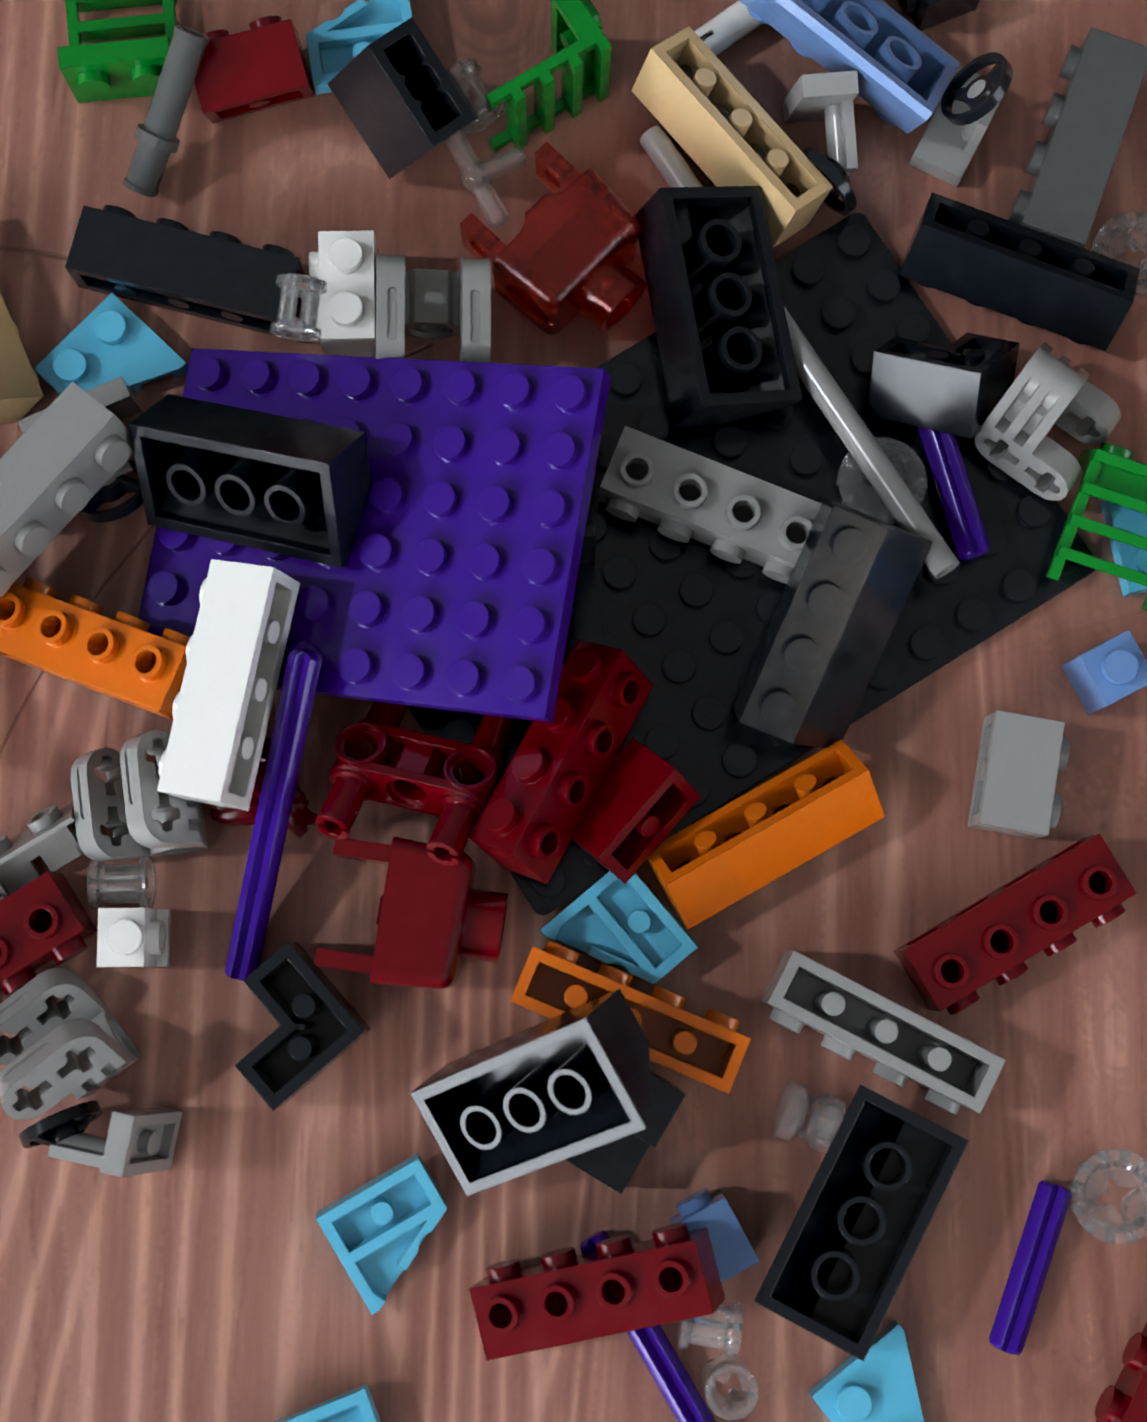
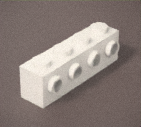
(228, 684)

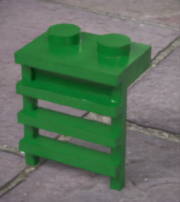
(585, 64)
(115, 67)
(1114, 478)

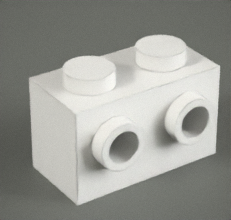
(349, 305)

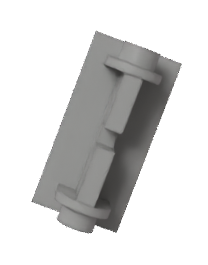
(48, 836)

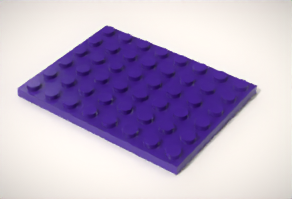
(463, 538)

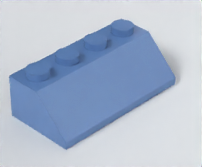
(895, 62)

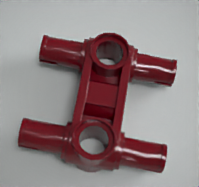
(417, 774)

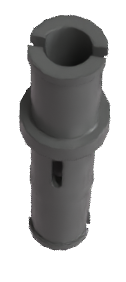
(159, 131)

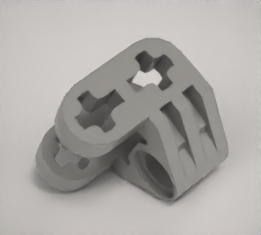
(433, 306)
(1039, 397)
(140, 816)
(58, 1045)

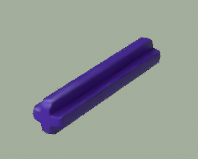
(955, 493)
(1030, 1267)

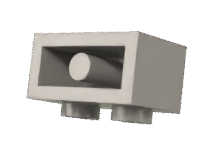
(1018, 775)

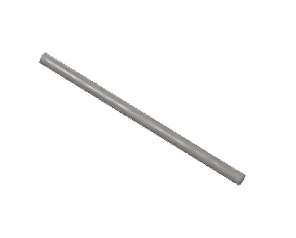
(828, 394)

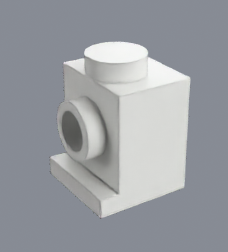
(133, 937)

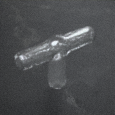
(478, 175)

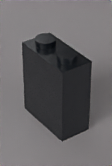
(400, 98)

